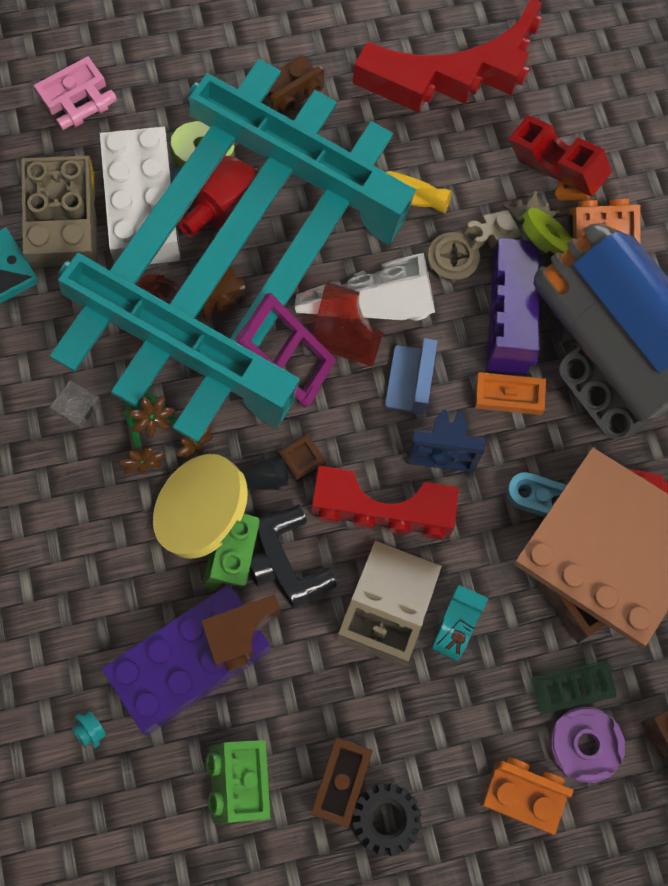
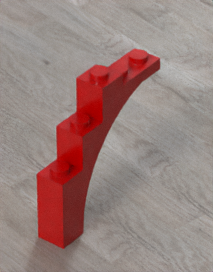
(416, 78)

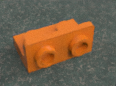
(616, 215)
(527, 796)

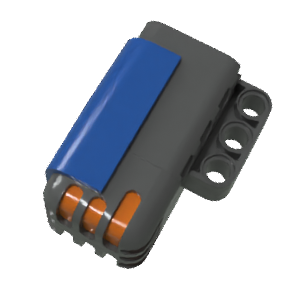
(618, 313)

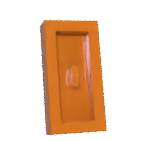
(510, 393)

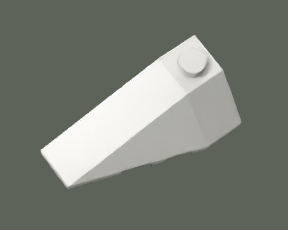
(394, 293)

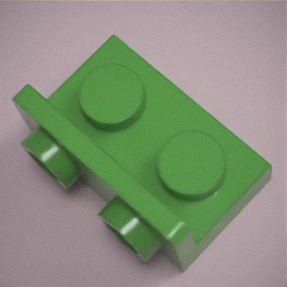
(232, 560)
(238, 782)

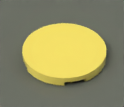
(199, 506)

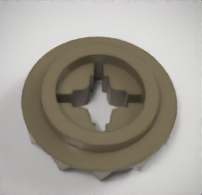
(442, 247)

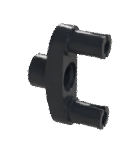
(274, 566)

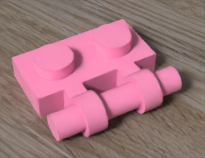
(70, 86)

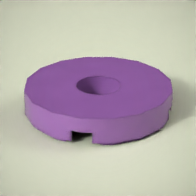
(565, 750)

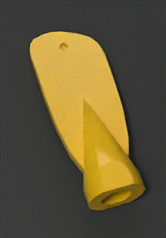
(426, 194)

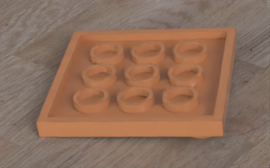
(606, 548)

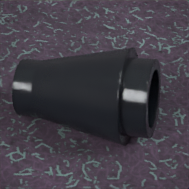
(266, 475)

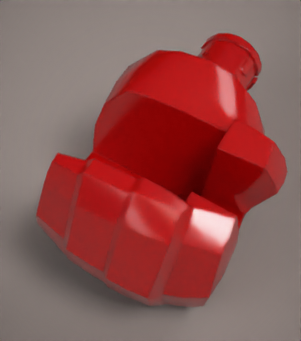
(219, 195)

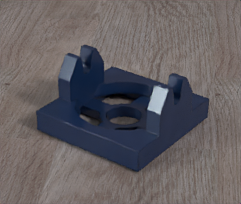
(444, 445)

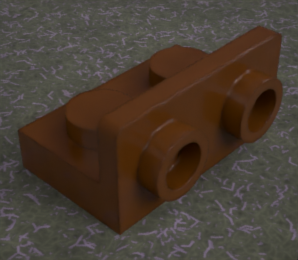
(294, 85)

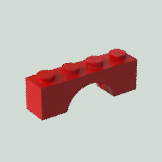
(341, 498)

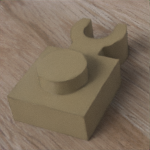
(491, 228)

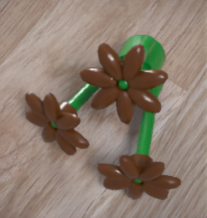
(150, 414)

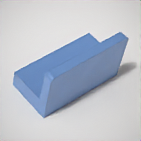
(411, 378)

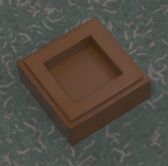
(302, 457)

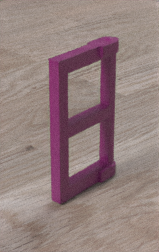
(299, 333)

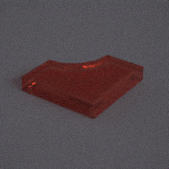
(343, 328)

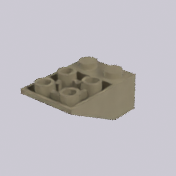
(57, 210)
(389, 604)

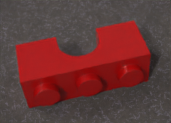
(578, 165)

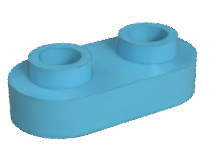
(540, 491)

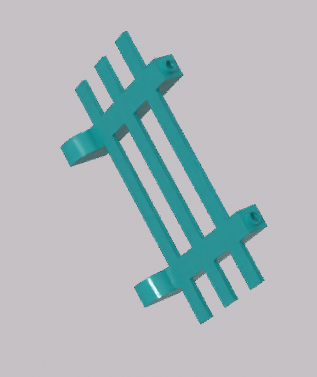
(172, 327)

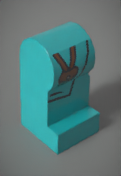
(458, 622)

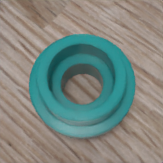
(88, 730)

